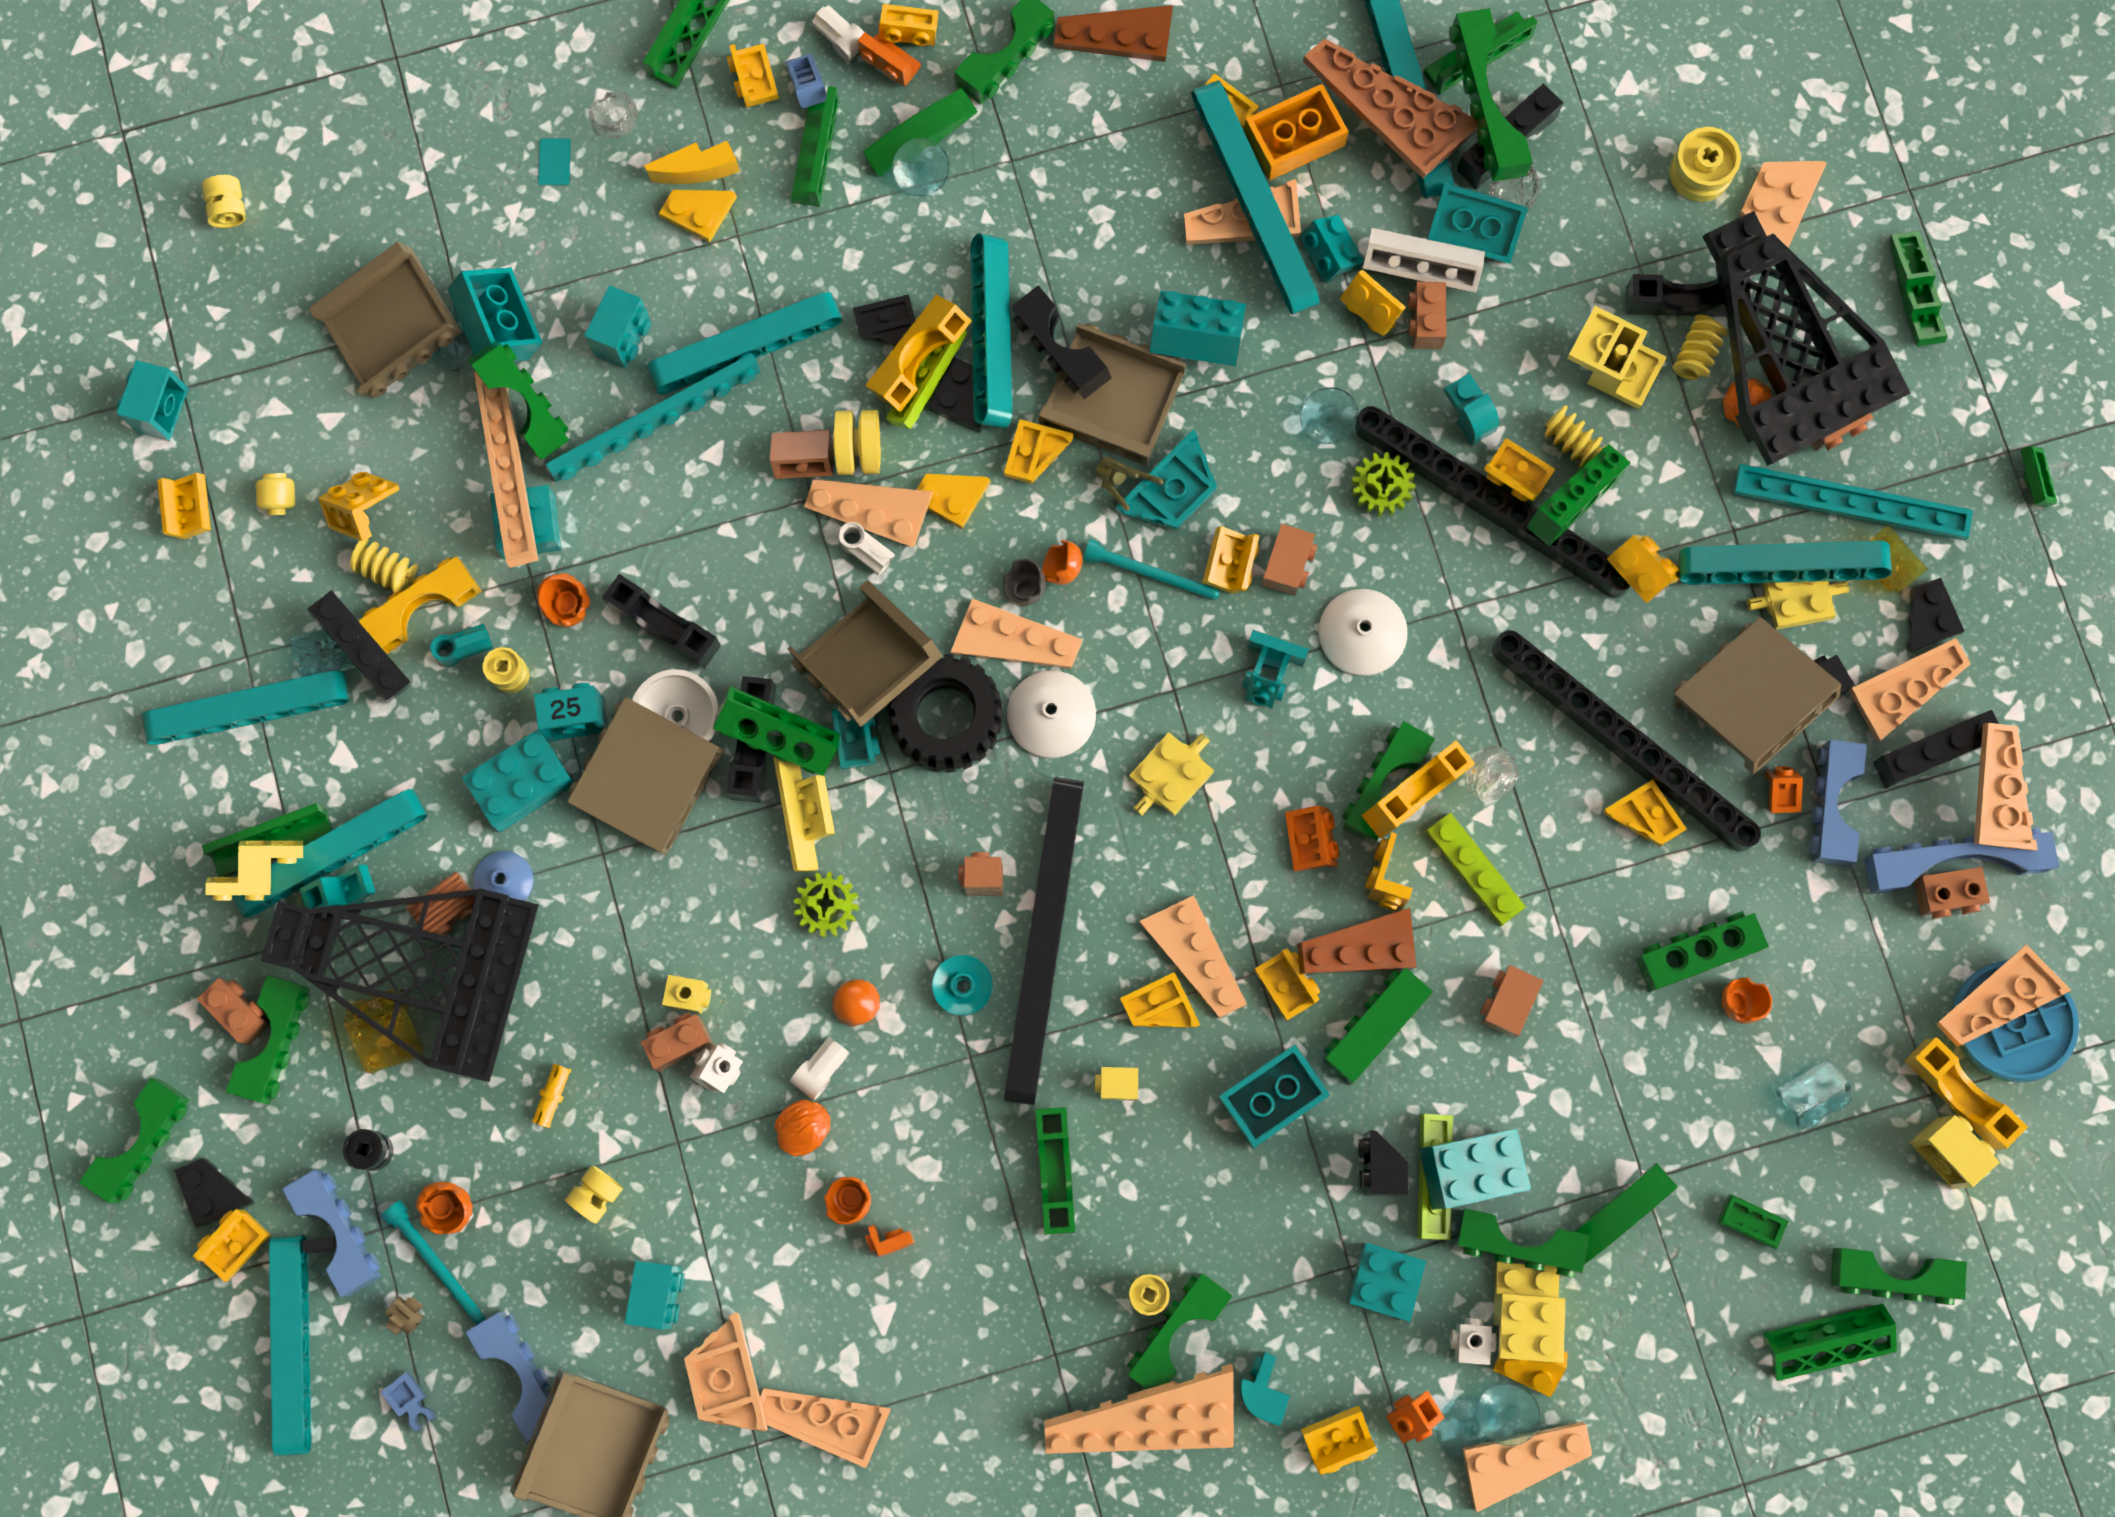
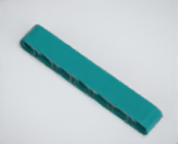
(991, 331)
(755, 337)
(1785, 562)
(245, 707)
(339, 848)
(290, 1346)

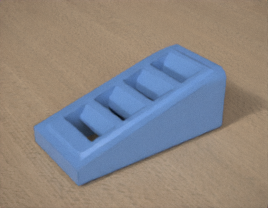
(807, 82)

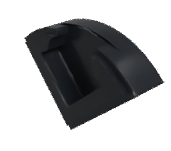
(318, 1245)

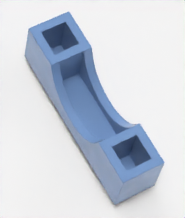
(1833, 839)
(352, 1265)
(499, 1340)

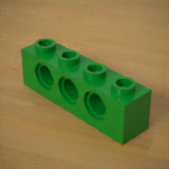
(1578, 495)
(767, 718)
(1748, 940)

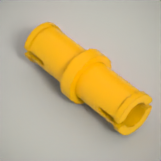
(551, 1095)

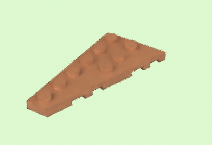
(1398, 111)

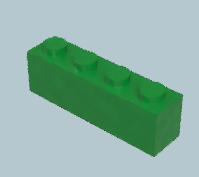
(1377, 1026)

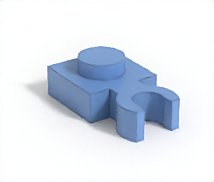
(405, 1397)

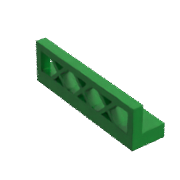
(673, 33)
(1510, 34)
(815, 150)
(300, 825)
(1833, 1336)

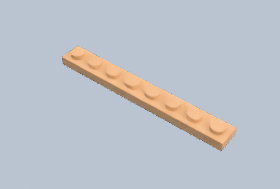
(506, 474)

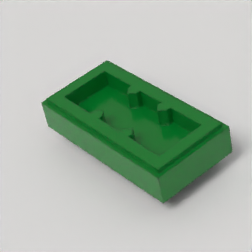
(2038, 476)
(1752, 1222)

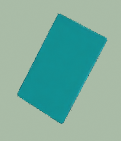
(554, 161)

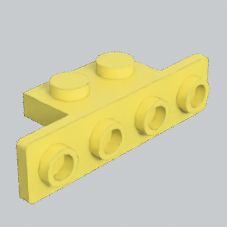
(805, 813)

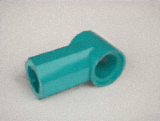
(464, 643)

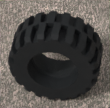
(955, 751)

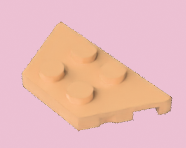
(1782, 195)
(725, 1379)

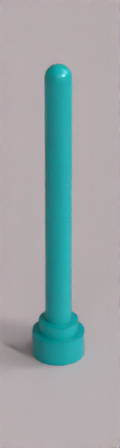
(1096, 553)
(397, 1217)

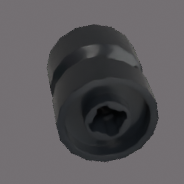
(368, 1150)

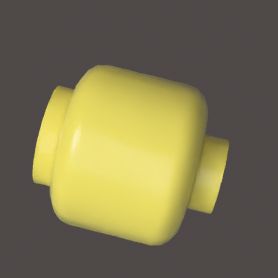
(275, 493)

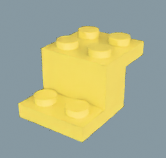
(1617, 357)
(254, 869)
(1529, 1313)

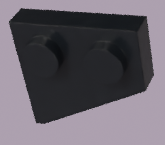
(885, 320)
(955, 395)
(209, 1192)

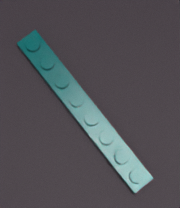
(646, 422)
(1853, 502)

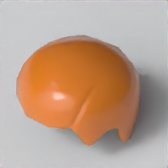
(1062, 563)
(1746, 1000)
(856, 1002)
(847, 1200)

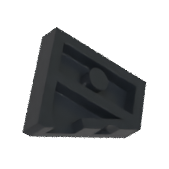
(1931, 615)

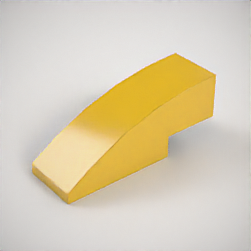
(693, 166)

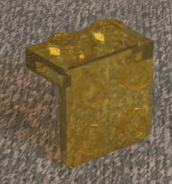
(374, 1048)

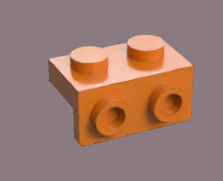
(888, 58)

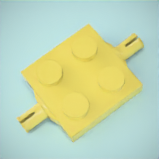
(1798, 602)
(1171, 774)

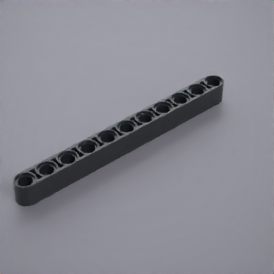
(1477, 498)
(1639, 741)
(1044, 941)

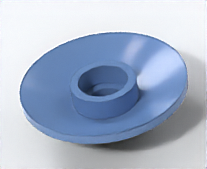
(515, 868)

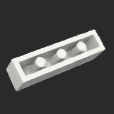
(1424, 260)

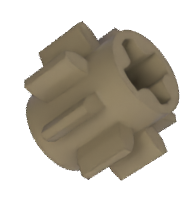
(404, 1315)

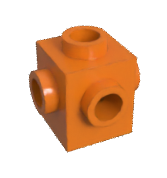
(1415, 1417)

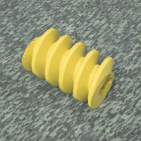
(1699, 348)
(1573, 436)
(382, 568)

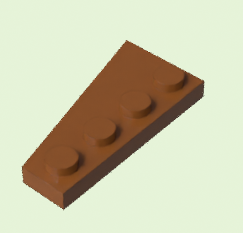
(1123, 33)
(1368, 946)

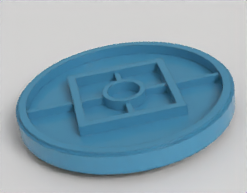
(2027, 1045)

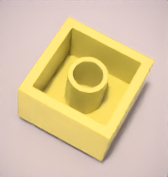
(1955, 1151)

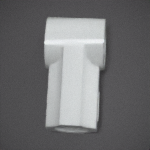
(839, 32)
(866, 549)
(815, 1074)

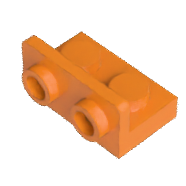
(1312, 838)

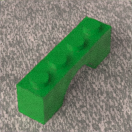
(983, 73)
(540, 429)
(1405, 751)
(259, 1076)
(158, 1110)
(1055, 1171)
(1563, 1251)
(1936, 1278)
(1202, 1301)

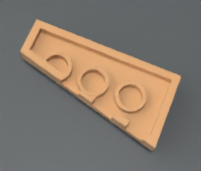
(878, 509)
(1006, 636)
(1190, 945)
(2007, 994)
(1504, 1470)

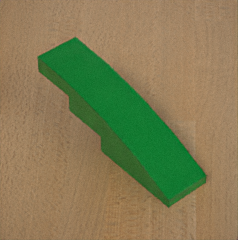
(931, 123)
(1917, 288)
(1625, 1209)

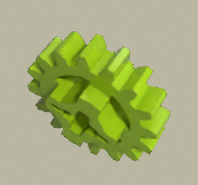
(1394, 484)
(812, 902)

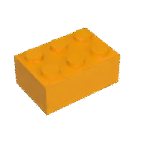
(1295, 132)

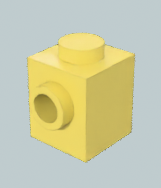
(686, 994)
(1117, 1083)

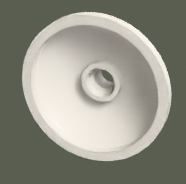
(1361, 651)
(681, 692)
(1056, 733)

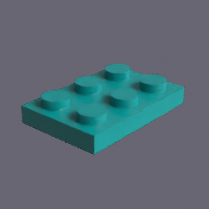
(1478, 222)

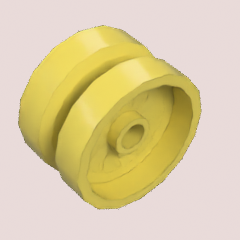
(1705, 164)
(854, 442)

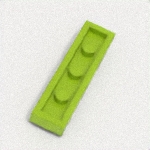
(927, 378)
(1475, 869)
(1432, 1223)

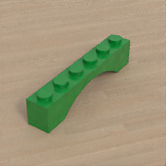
(1504, 146)

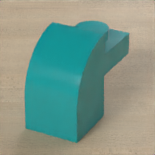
(1476, 410)
(339, 890)
(1260, 1399)

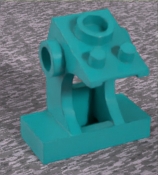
(1276, 655)

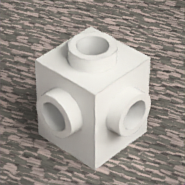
(716, 1068)
(1484, 1345)

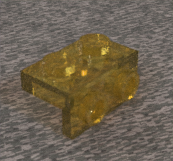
(1904, 562)

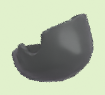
(1024, 583)

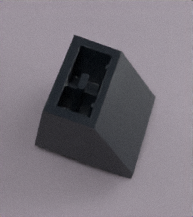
(1384, 1168)

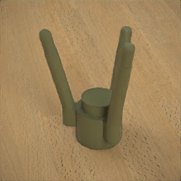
(1115, 473)

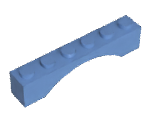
(1899, 869)

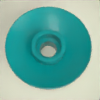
(960, 969)

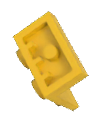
(345, 503)

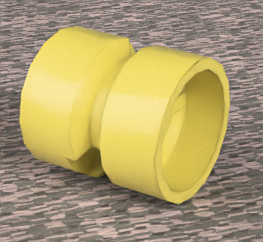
(223, 201)
(506, 670)
(597, 1183)
(1149, 1294)

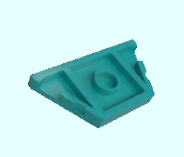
(1184, 487)

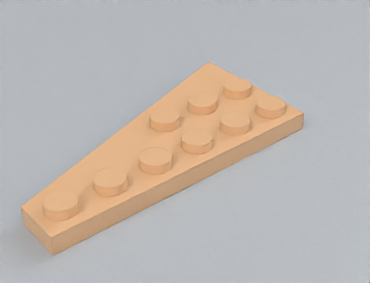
(1158, 1418)

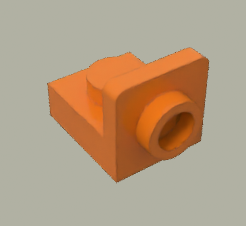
(1784, 790)
(894, 1241)

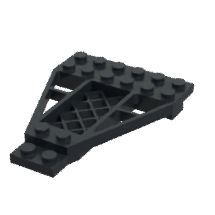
(1830, 398)
(480, 987)

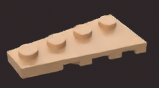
(1228, 223)
(1903, 689)
(2001, 797)
(827, 1423)

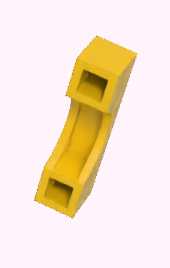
(936, 326)
(447, 583)
(1418, 789)
(1943, 1073)

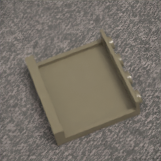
(387, 319)
(1126, 410)
(867, 657)
(1758, 693)
(644, 775)
(590, 1448)

